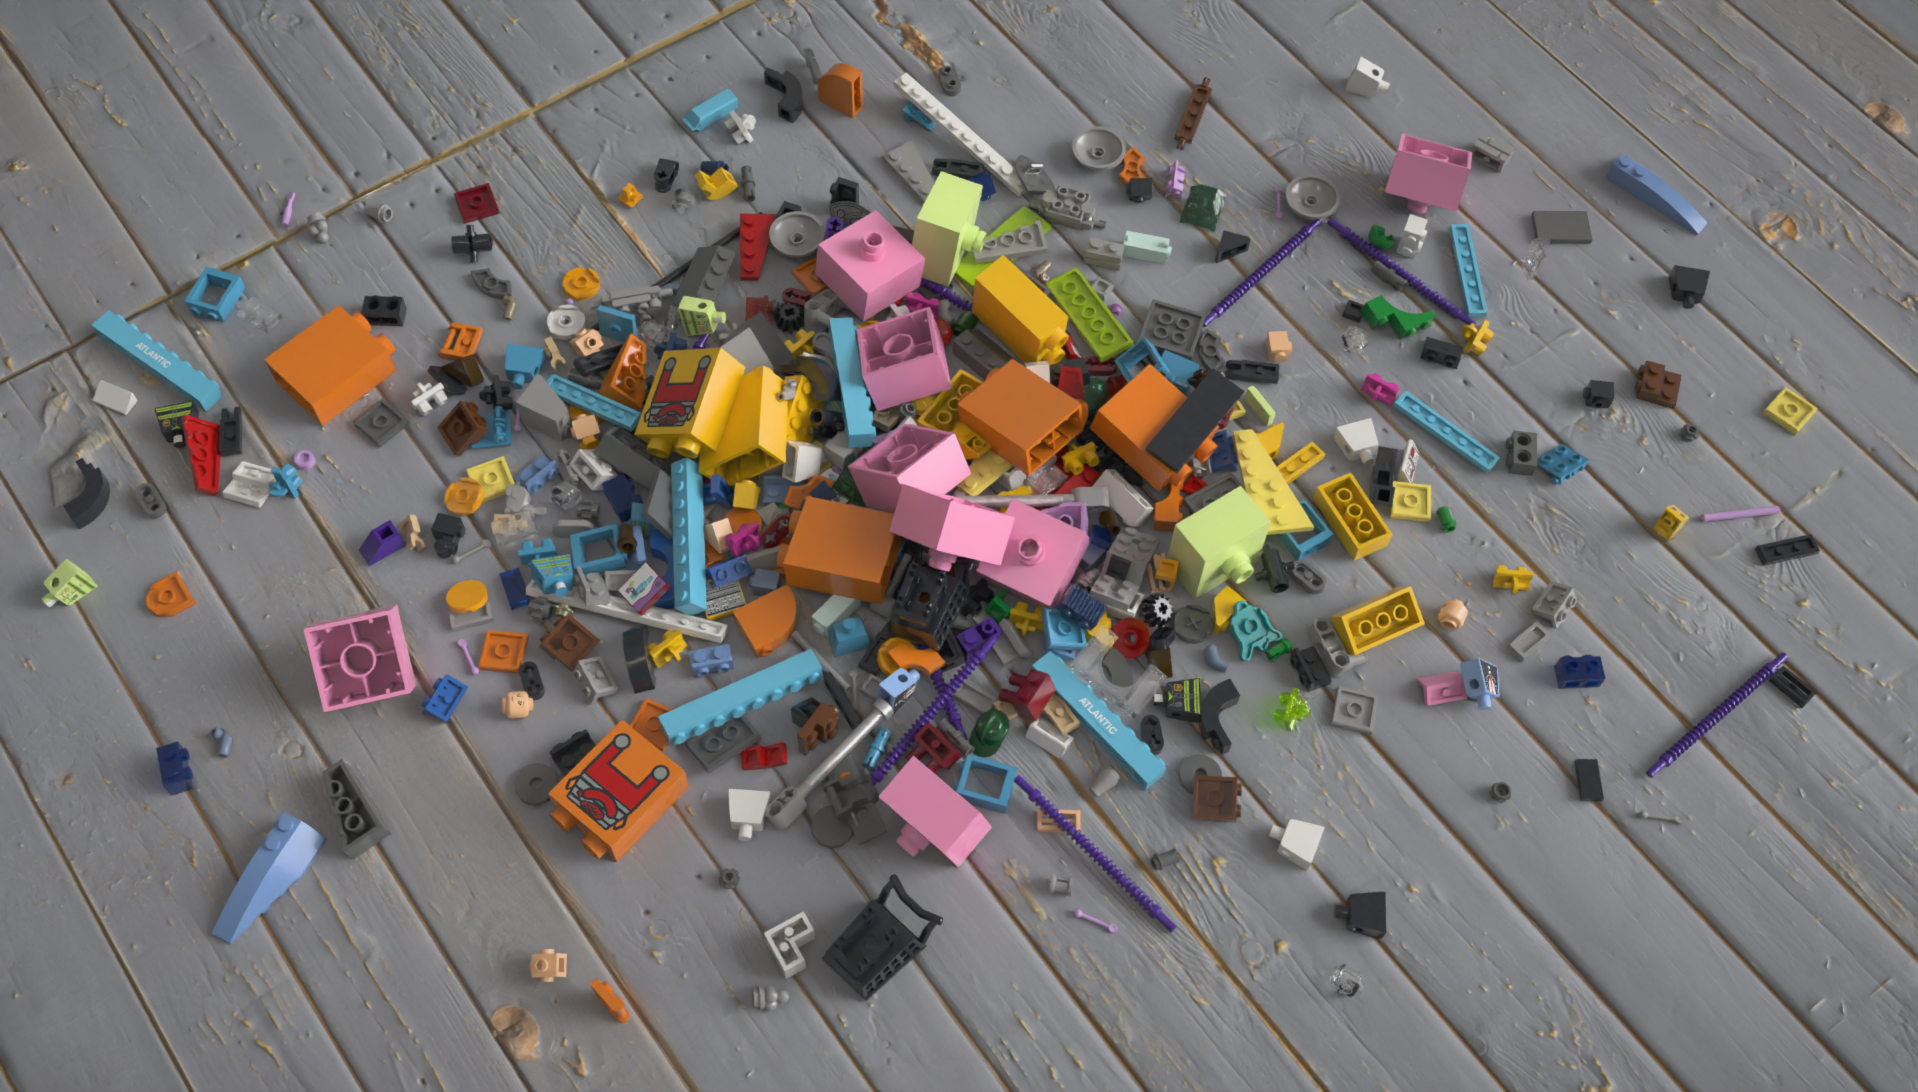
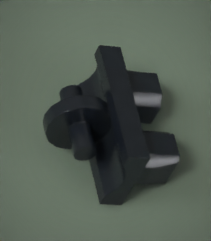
(494, 394)
(1110, 460)
(978, 592)

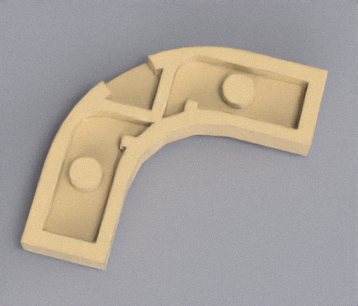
(1055, 710)

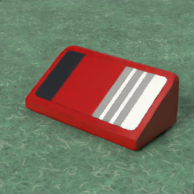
(1070, 348)

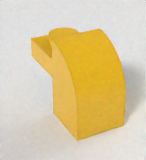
(717, 185)

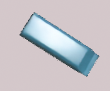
(711, 110)

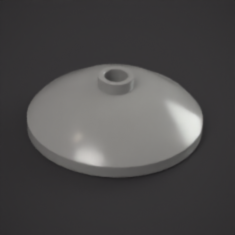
(1098, 148)
(1312, 196)
(796, 234)

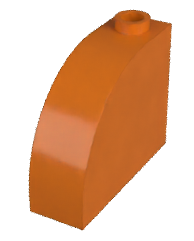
(842, 89)
(768, 621)

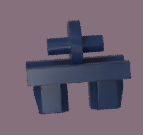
(673, 344)

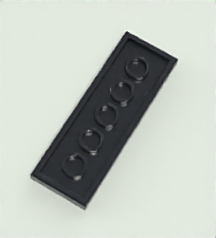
(1194, 420)

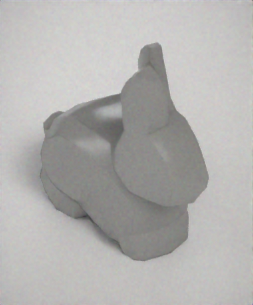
(519, 500)

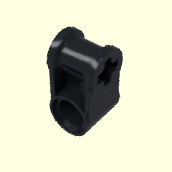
(665, 174)

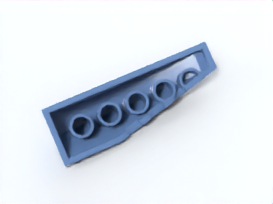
(1655, 192)
(273, 868)

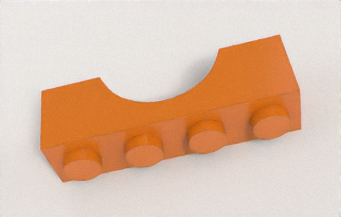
(1166, 512)

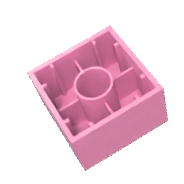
(1428, 174)
(869, 265)
(903, 359)
(909, 457)
(951, 527)
(1037, 557)
(360, 658)
(933, 813)

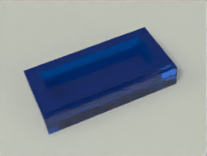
(1100, 537)
(515, 588)

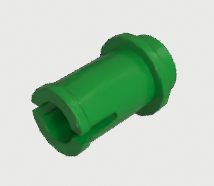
(1446, 520)
(1284, 646)

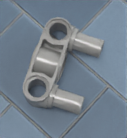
(822, 307)
(1331, 648)

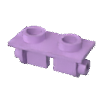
(1174, 175)

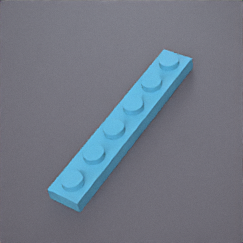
(1468, 270)
(594, 403)
(1446, 432)

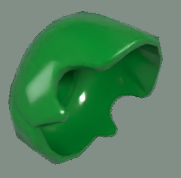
(1379, 239)

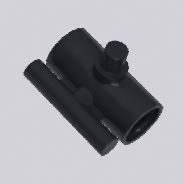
(472, 243)
(826, 422)
(1274, 570)

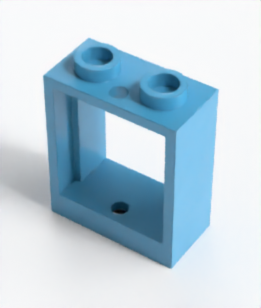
(211, 276)
(1140, 350)
(1322, 538)
(605, 564)
(980, 800)

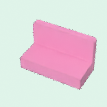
(1443, 688)

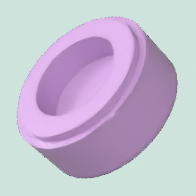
(304, 460)

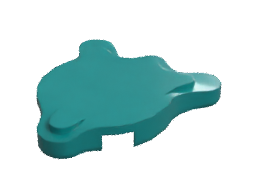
(1251, 629)

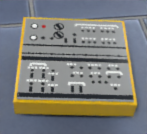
(723, 599)

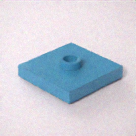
(615, 323)
(1061, 631)

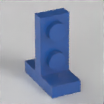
(718, 492)

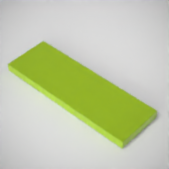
(968, 270)
(1089, 315)

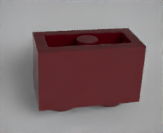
(1032, 694)
(934, 743)

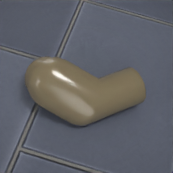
(1040, 272)
(510, 302)

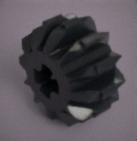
(789, 317)
(1088, 436)
(1156, 610)

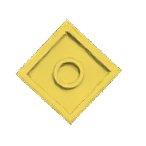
(1790, 410)
(493, 477)
(1411, 502)

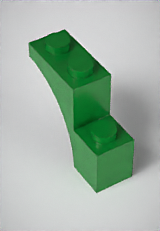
(1380, 312)

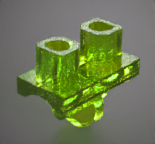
(1295, 709)

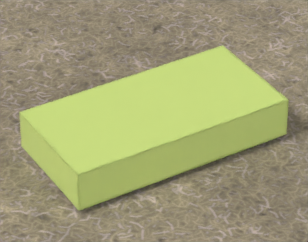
(1260, 405)

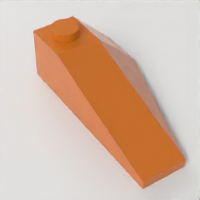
(626, 376)

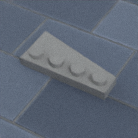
(910, 168)
(1020, 243)

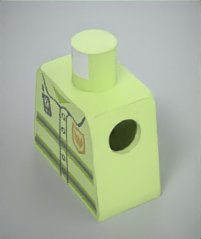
(699, 316)
(67, 584)

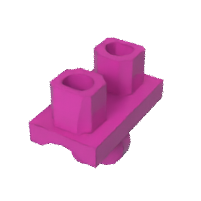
(916, 302)
(1380, 389)
(746, 538)

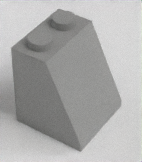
(747, 351)
(544, 410)

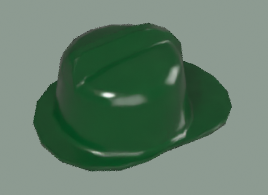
(989, 733)

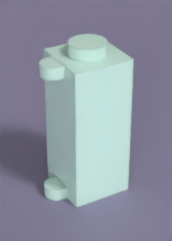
(1146, 247)
(833, 611)

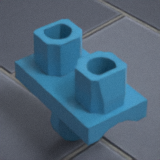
(285, 481)
(530, 553)

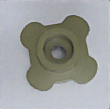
(562, 609)

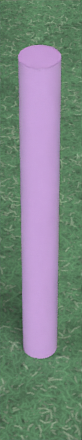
(1740, 513)

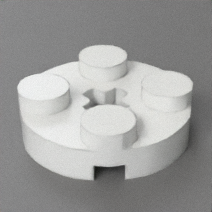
(564, 313)

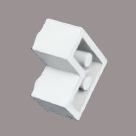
(786, 940)

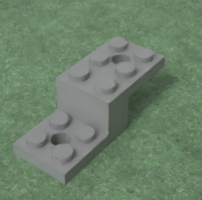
(1133, 547)

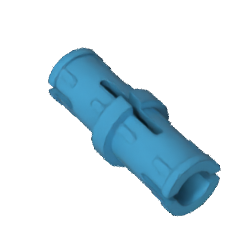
(876, 748)

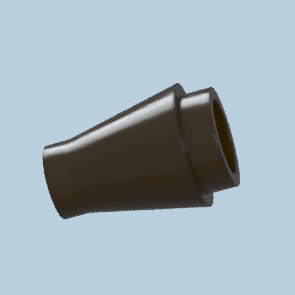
(1109, 520)
(626, 541)

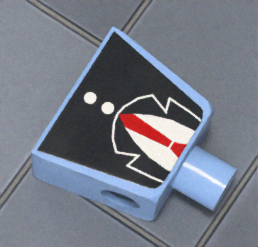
(1480, 681)
(898, 688)

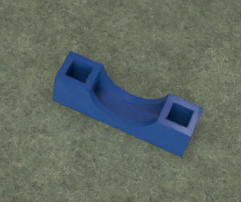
(663, 549)

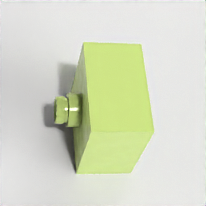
(947, 227)
(1219, 542)

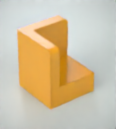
(1167, 570)

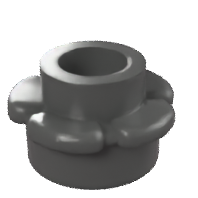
(906, 410)
(1690, 436)
(1504, 788)
(729, 884)

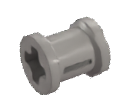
(1061, 884)

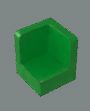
(998, 608)

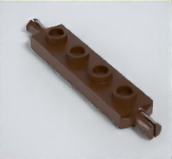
(1193, 113)

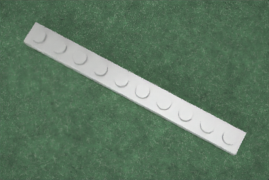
(960, 132)
(653, 616)

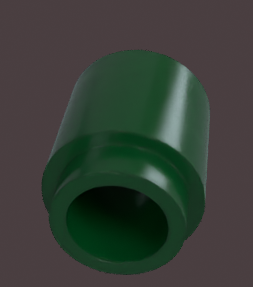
(965, 321)

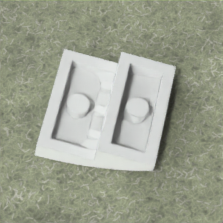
(249, 484)

